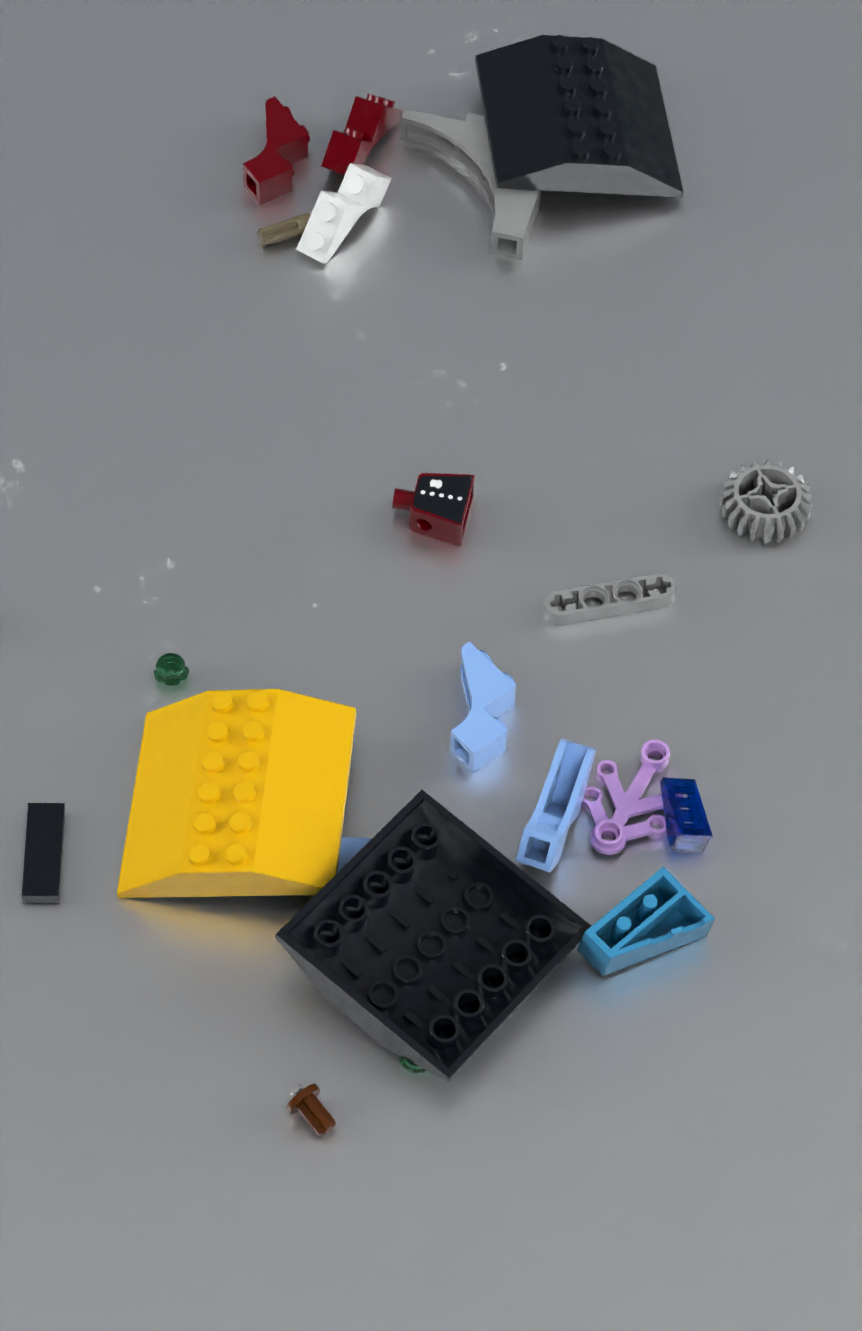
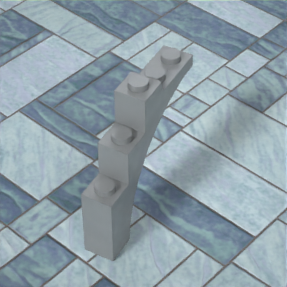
(469, 147)

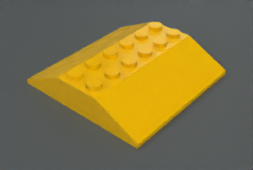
(238, 796)

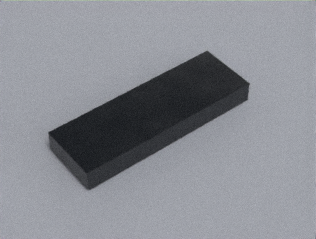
(43, 853)

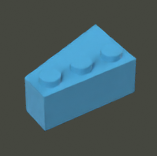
(645, 924)

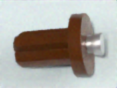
(311, 1109)

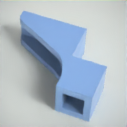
(488, 696)
(557, 806)

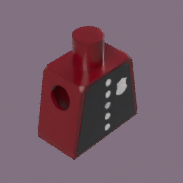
(438, 505)

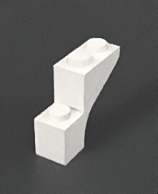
(339, 211)

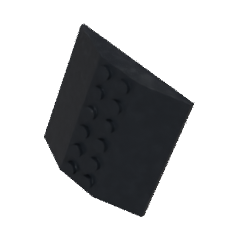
(576, 118)
(430, 937)

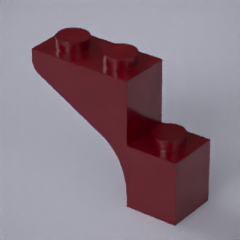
(366, 125)
(272, 170)

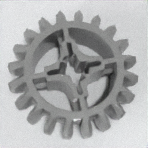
(758, 500)

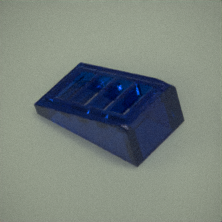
(683, 836)

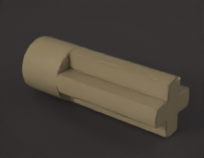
(283, 230)

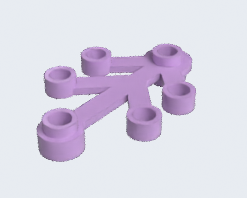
(627, 803)

